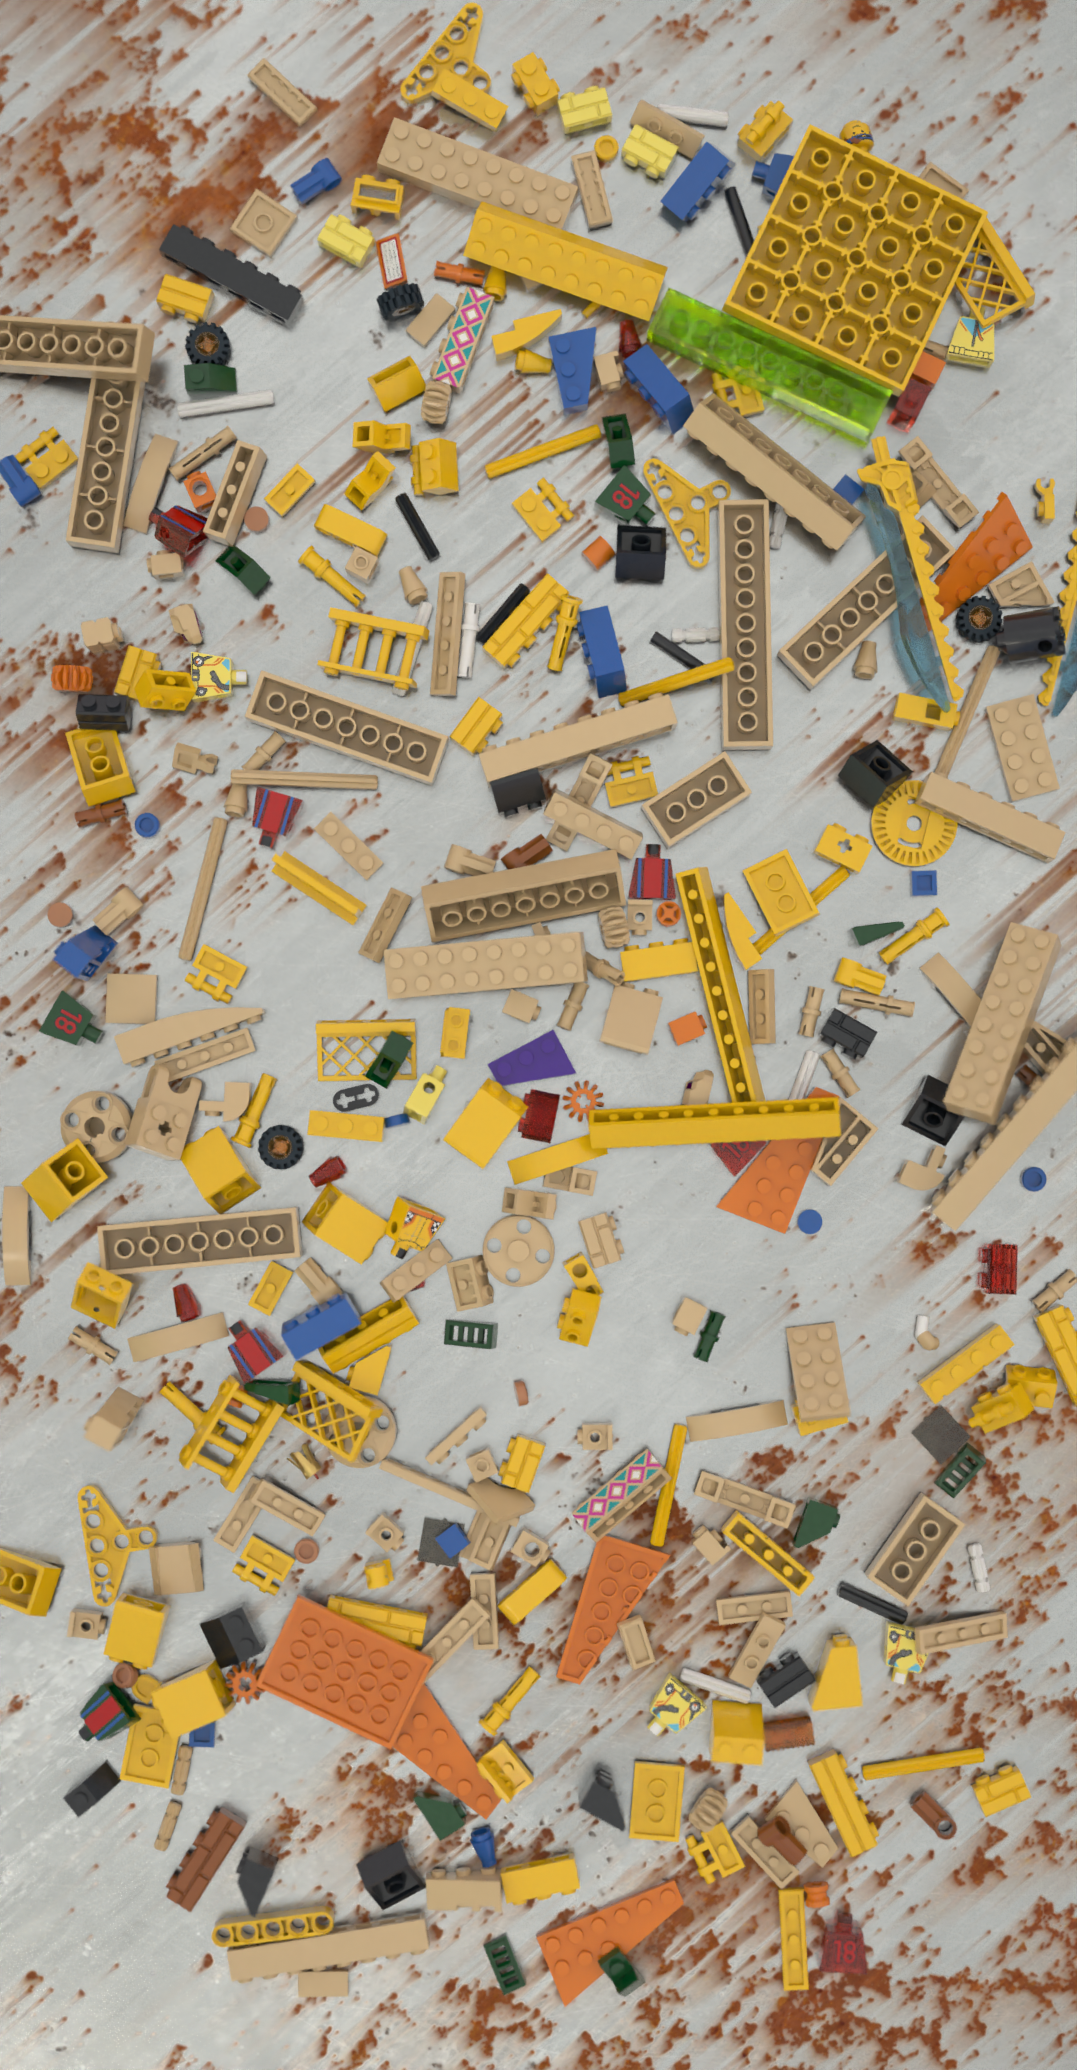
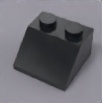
(640, 552)
(874, 773)
(518, 792)
(929, 1114)
(233, 1636)
(602, 1800)
(390, 1875)
(254, 1877)

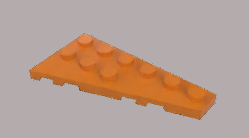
(981, 557)
(611, 1590)
(577, 1945)

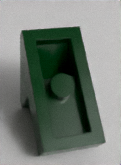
(621, 1972)

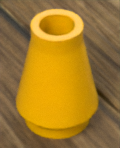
(496, 284)
(532, 362)

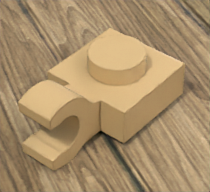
(189, 759)

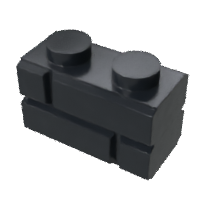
(103, 712)
(847, 1033)
(785, 1679)

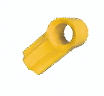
(854, 975)

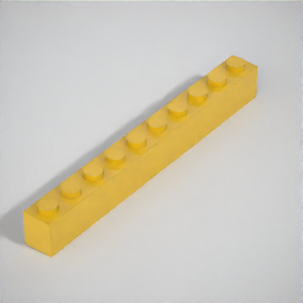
(720, 985)
(714, 1123)

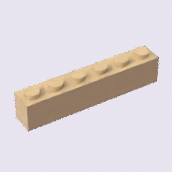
(990, 817)

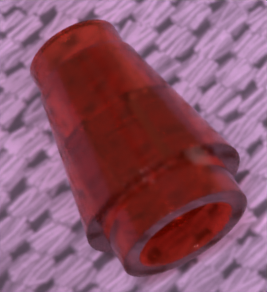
(628, 338)
(328, 1172)
(185, 1304)

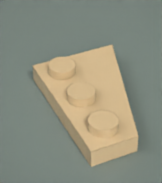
(804, 1824)

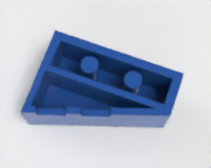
(698, 182)
(572, 364)
(659, 388)
(603, 651)
(84, 952)
(320, 1325)

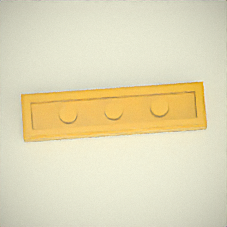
(793, 1938)

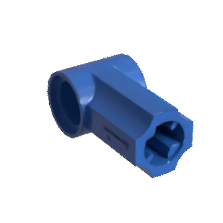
(320, 178)
(20, 484)

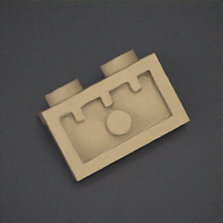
(470, 1283)

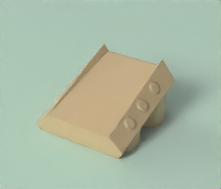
(176, 1568)

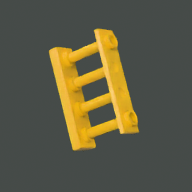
(366, 625)
(244, 1453)

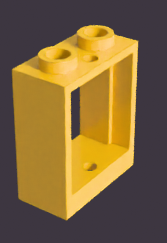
(110, 1301)

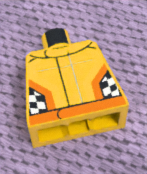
(411, 1226)

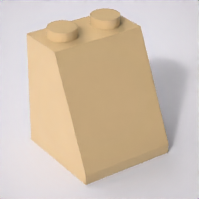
(631, 1018)

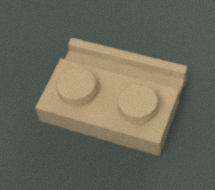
(485, 1541)

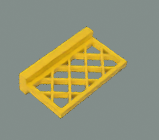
(1005, 267)
(318, 887)
(361, 1028)
(342, 1395)

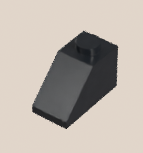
(92, 1789)

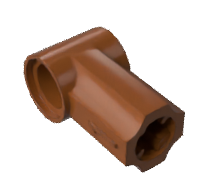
(528, 854)
(933, 1814)
(777, 1834)

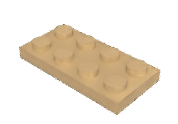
(1022, 748)
(817, 1372)

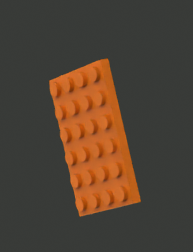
(344, 1672)

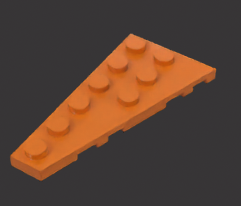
(774, 1180)
(439, 1751)

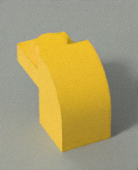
(386, 439)
(371, 481)

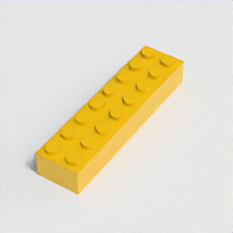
(565, 261)

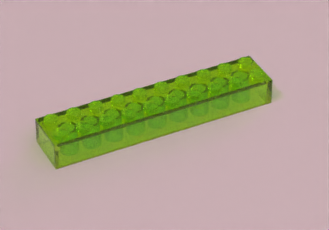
(768, 365)

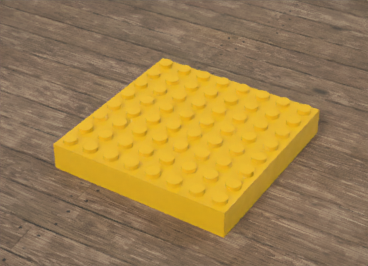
(854, 260)

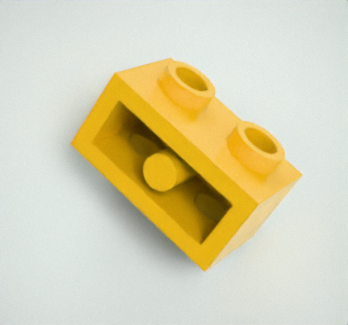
(538, 89)
(164, 689)
(579, 1317)

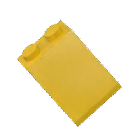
(485, 1123)
(218, 1170)
(64, 1180)
(345, 1223)
(136, 1630)
(837, 1676)
(193, 1699)
(736, 1732)

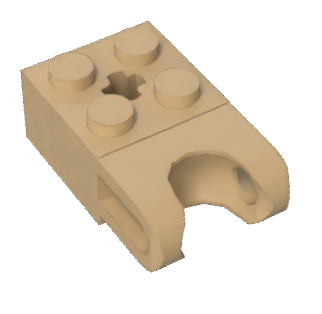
(166, 1110)

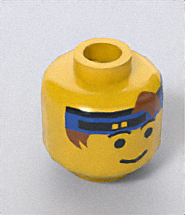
(858, 135)

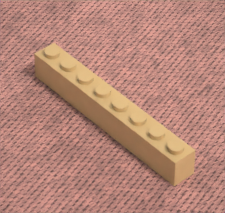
(339, 1947)

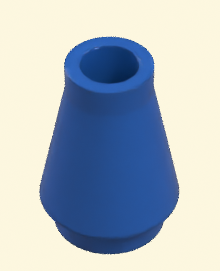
(483, 1843)

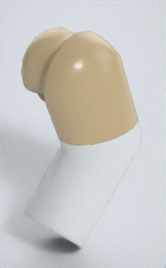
(922, 1334)

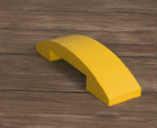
(553, 1159)

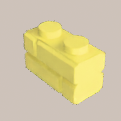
(584, 109)
(649, 152)
(346, 240)

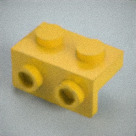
(1038, 1383)
(504, 1771)

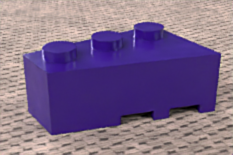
(533, 1061)

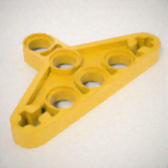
(459, 52)
(681, 497)
(112, 1556)

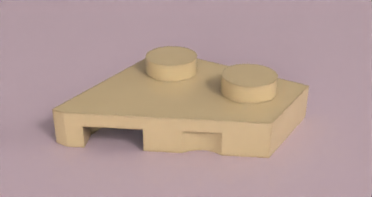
(1021, 588)

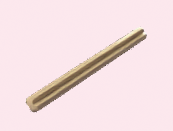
(968, 710)
(304, 779)
(202, 888)

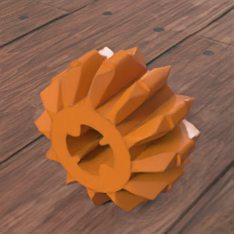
(71, 678)
(576, 1106)
(236, 1679)

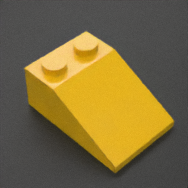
(100, 765)
(26, 1583)

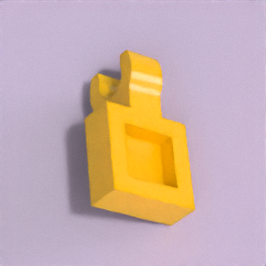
(1046, 506)

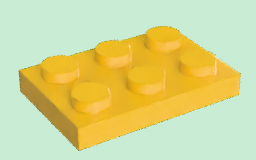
(781, 892)
(149, 1750)
(656, 1801)

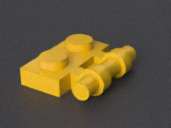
(746, 400)
(52, 463)
(537, 515)
(631, 788)
(220, 967)
(266, 1558)
(722, 1850)

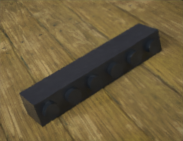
(231, 274)

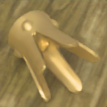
(307, 1466)

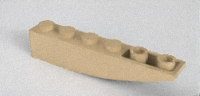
(179, 1031)

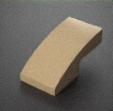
(572, 1180)

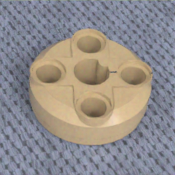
(96, 1124)
(518, 1250)
(378, 1439)

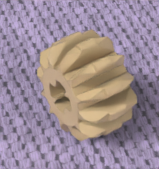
(436, 402)
(613, 927)
(708, 1810)

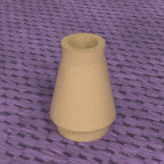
(412, 586)
(866, 662)
(236, 801)

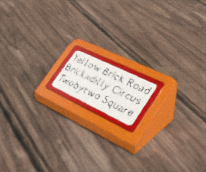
(391, 261)

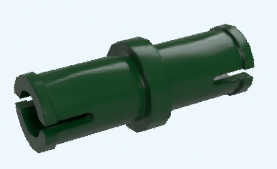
(709, 1336)

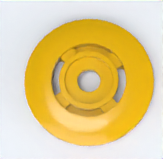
(890, 824)

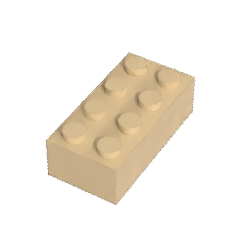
(696, 799)
(914, 1549)

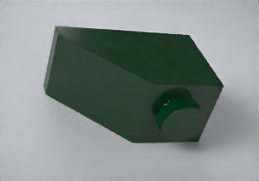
(209, 379)
(618, 441)
(243, 569)
(389, 1059)
(815, 1522)
(441, 1813)

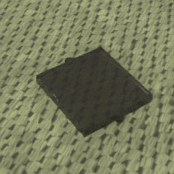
(940, 1434)
(429, 1548)

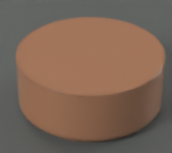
(256, 519)
(60, 914)
(520, 1393)
(306, 1550)
(125, 1675)

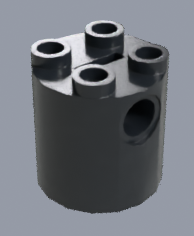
(1032, 635)

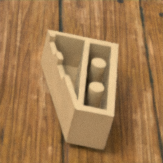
(1042, 1046)
(839, 1151)
(113, 1419)
(464, 1889)

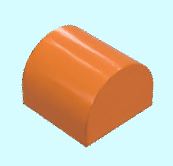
(598, 553)

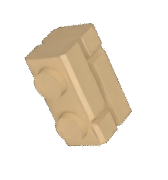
(101, 635)
(600, 1240)

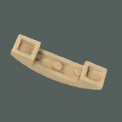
(149, 482)
(947, 497)
(585, 790)
(952, 986)
(16, 1236)
(178, 1337)
(736, 1421)
(745, 1499)

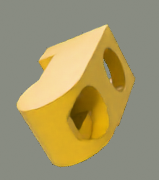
(582, 1274)
(378, 1573)

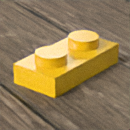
(289, 490)
(270, 1288)

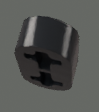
(354, 1091)

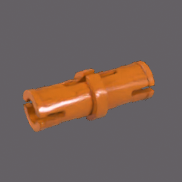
(459, 273)

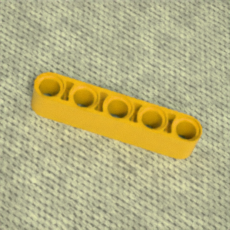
(264, 1934)

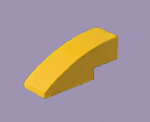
(525, 334)
(739, 932)

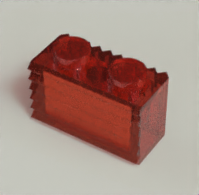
(539, 1116)
(999, 1268)

